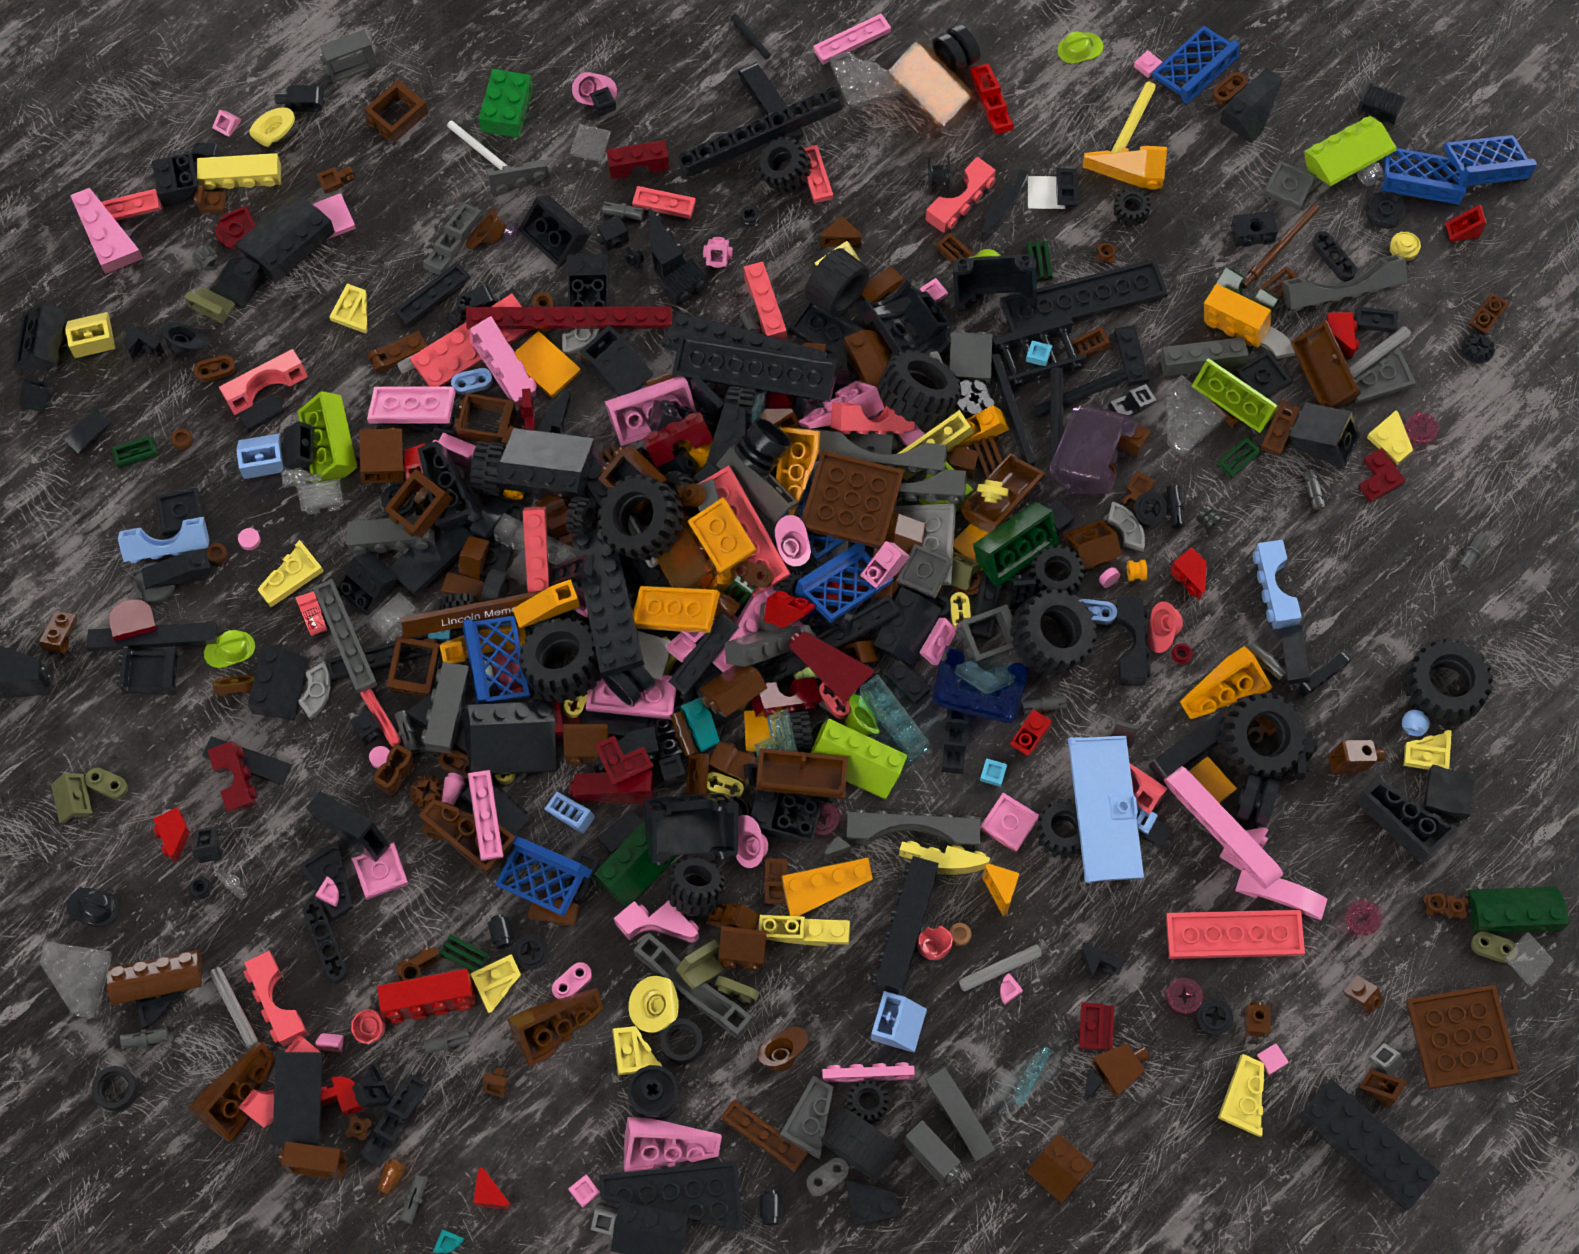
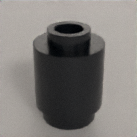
(501, 931)
(771, 1207)

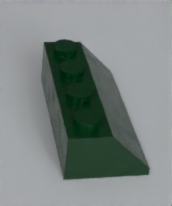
(1016, 543)
(629, 870)
(1517, 910)

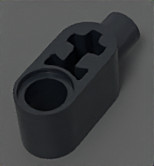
(301, 98)

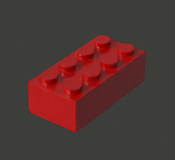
(426, 996)

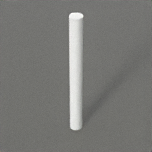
(476, 145)

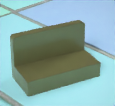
(210, 304)
(962, 571)
(71, 797)
(700, 965)

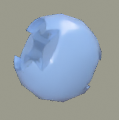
(1415, 723)

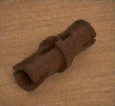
(683, 733)

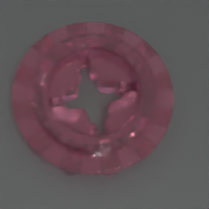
(1420, 420)
(832, 821)
(1364, 908)
(1192, 988)

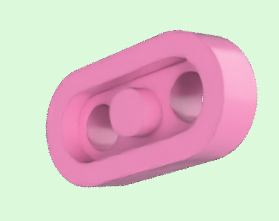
(573, 982)

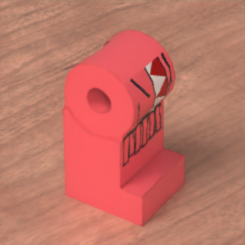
(312, 613)

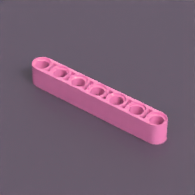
(1223, 827)

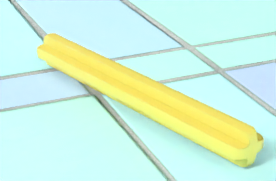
(1134, 117)

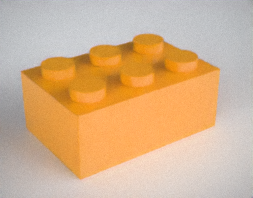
(1237, 315)

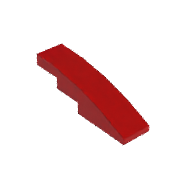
(991, 99)

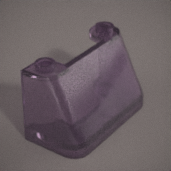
(1087, 449)

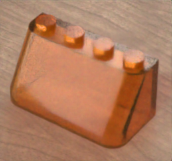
(932, 84)
(687, 560)

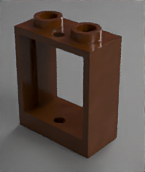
(403, 125)
(487, 403)
(638, 462)
(432, 512)
(410, 687)
(313, 1160)

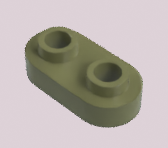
(105, 783)
(1494, 946)
(745, 993)

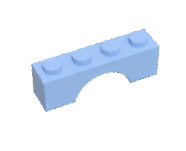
(138, 545)
(1282, 609)

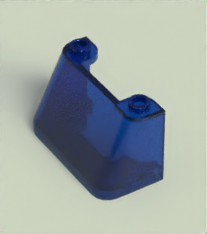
(959, 695)

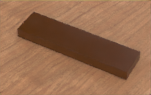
(763, 1135)

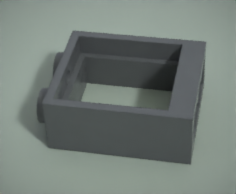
(350, 65)
(964, 634)

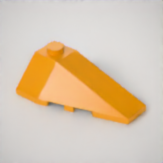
(1140, 167)
(798, 461)
(1232, 679)

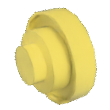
(1405, 245)
(992, 491)

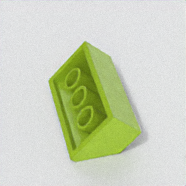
(1349, 151)
(1234, 396)
(332, 440)
(869, 762)

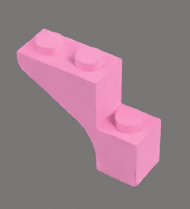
(665, 920)

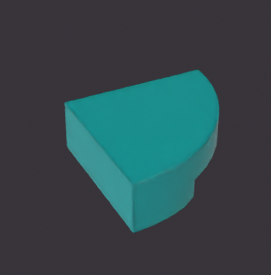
(447, 1242)

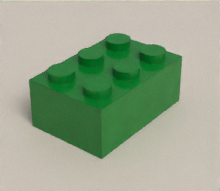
(505, 103)

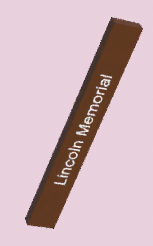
(453, 617)

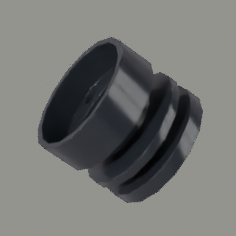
(762, 446)

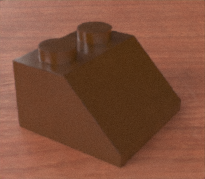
(1094, 543)
(580, 742)
(742, 948)
(1060, 1168)

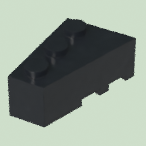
(508, 815)

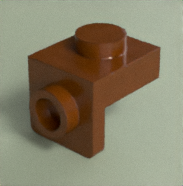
(1364, 994)

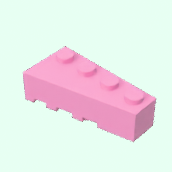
(108, 239)
(501, 360)

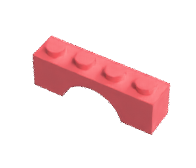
(946, 211)
(765, 301)
(283, 369)
(850, 417)
(536, 548)
(1146, 790)
(264, 975)
(260, 1104)

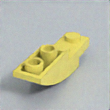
(952, 862)
(805, 931)

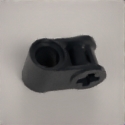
(478, 297)

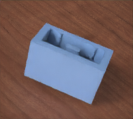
(260, 456)
(898, 1022)

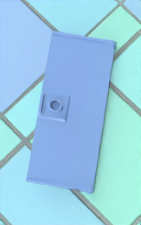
(1105, 808)

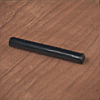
(750, 36)

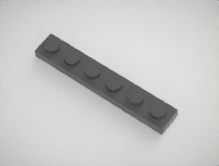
(345, 636)

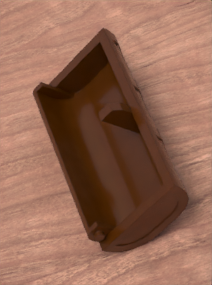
(1325, 367)
(1015, 476)
(801, 773)
(154, 977)

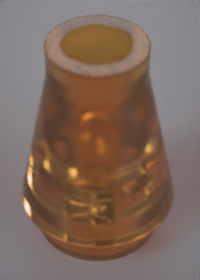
(391, 1174)

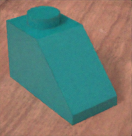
(701, 724)

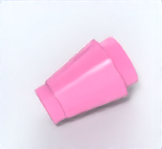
(452, 788)

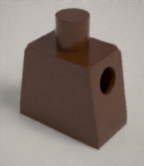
(1354, 756)
(1121, 1067)

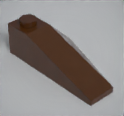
(868, 355)
(904, 533)
(460, 832)
(548, 1025)
(220, 1101)

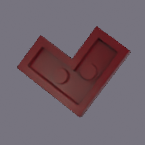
(527, 409)
(1385, 477)
(620, 766)

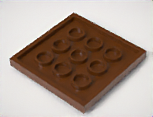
(852, 499)
(1462, 1037)

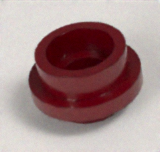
(1184, 649)

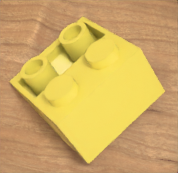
(90, 335)

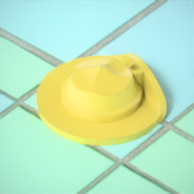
(272, 126)
(653, 1004)

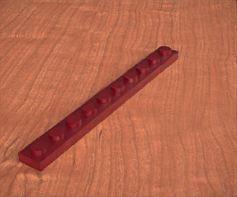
(572, 317)

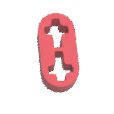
(831, 703)

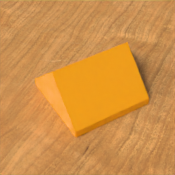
(1001, 885)

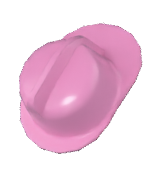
(589, 83)
(792, 540)
(751, 842)

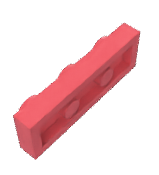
(818, 180)
(664, 202)
(133, 204)

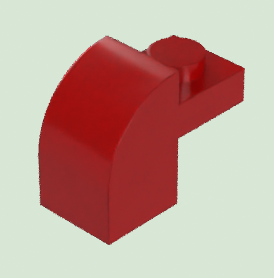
(343, 1093)

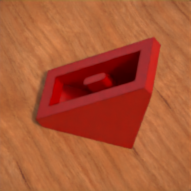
(1467, 225)
(488, 1194)

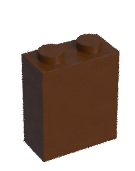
(381, 455)
(732, 689)

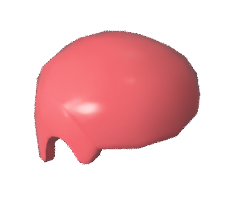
(934, 943)
(368, 1026)

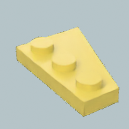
(293, 573)
(1244, 1096)

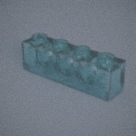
(894, 718)

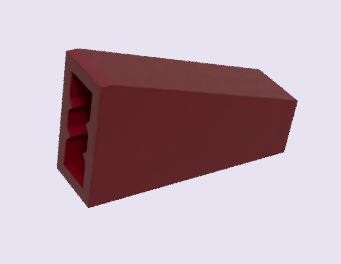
(834, 668)
(599, 789)

